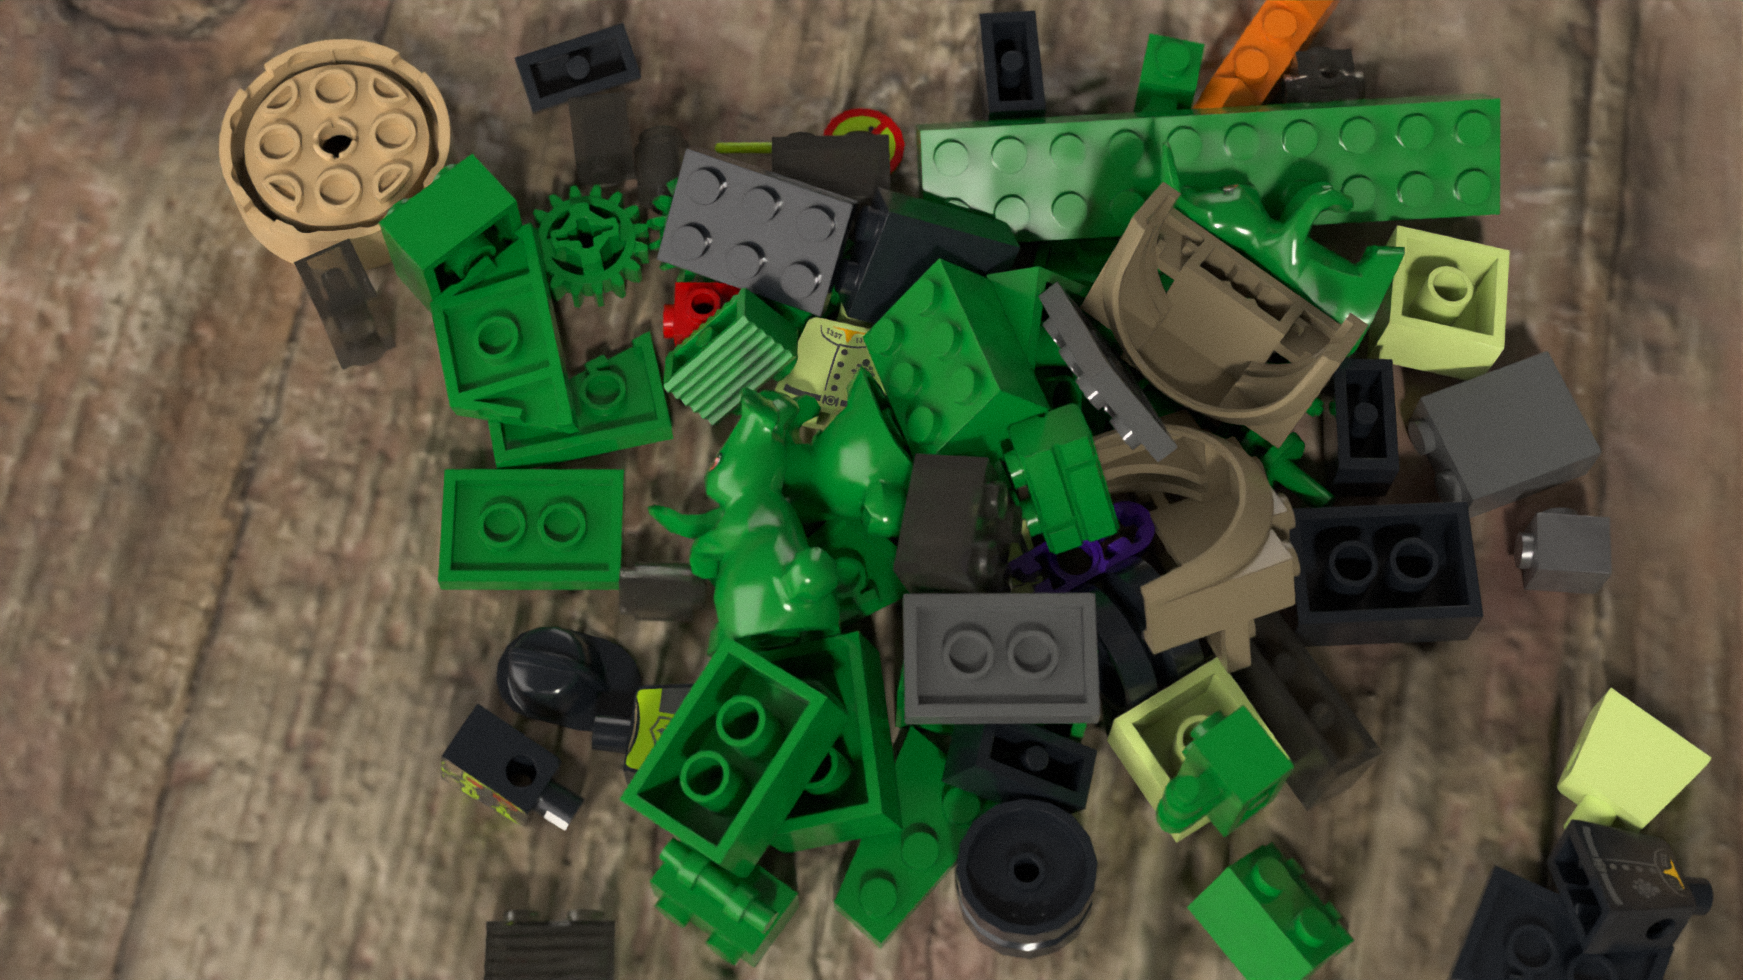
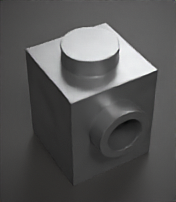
(1564, 552)

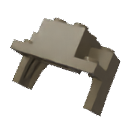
(1215, 324)
(1219, 549)

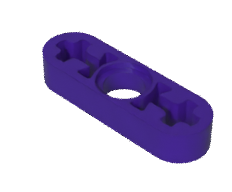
(1128, 513)

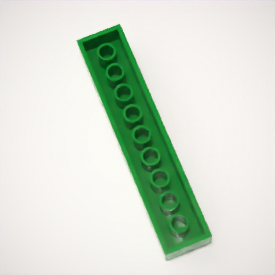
(1098, 170)

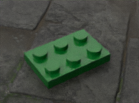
(532, 529)

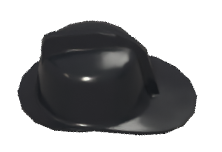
(566, 677)

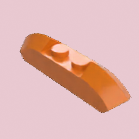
(1265, 52)

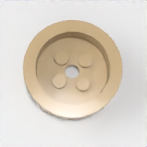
(305, 198)

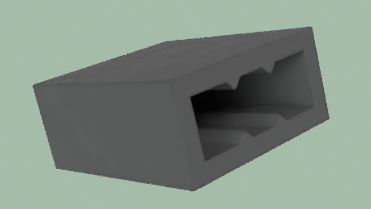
(1503, 435)

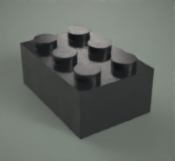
(1384, 574)

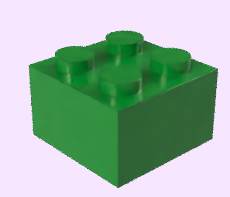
(449, 228)

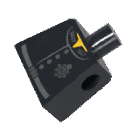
(1624, 888)

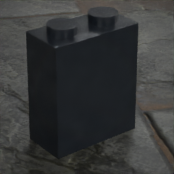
(903, 239)

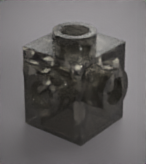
(1322, 77)

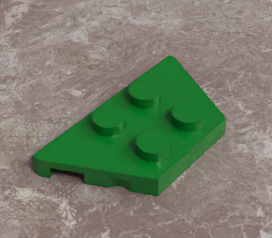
(504, 342)

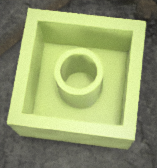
(1443, 306)
(1157, 730)

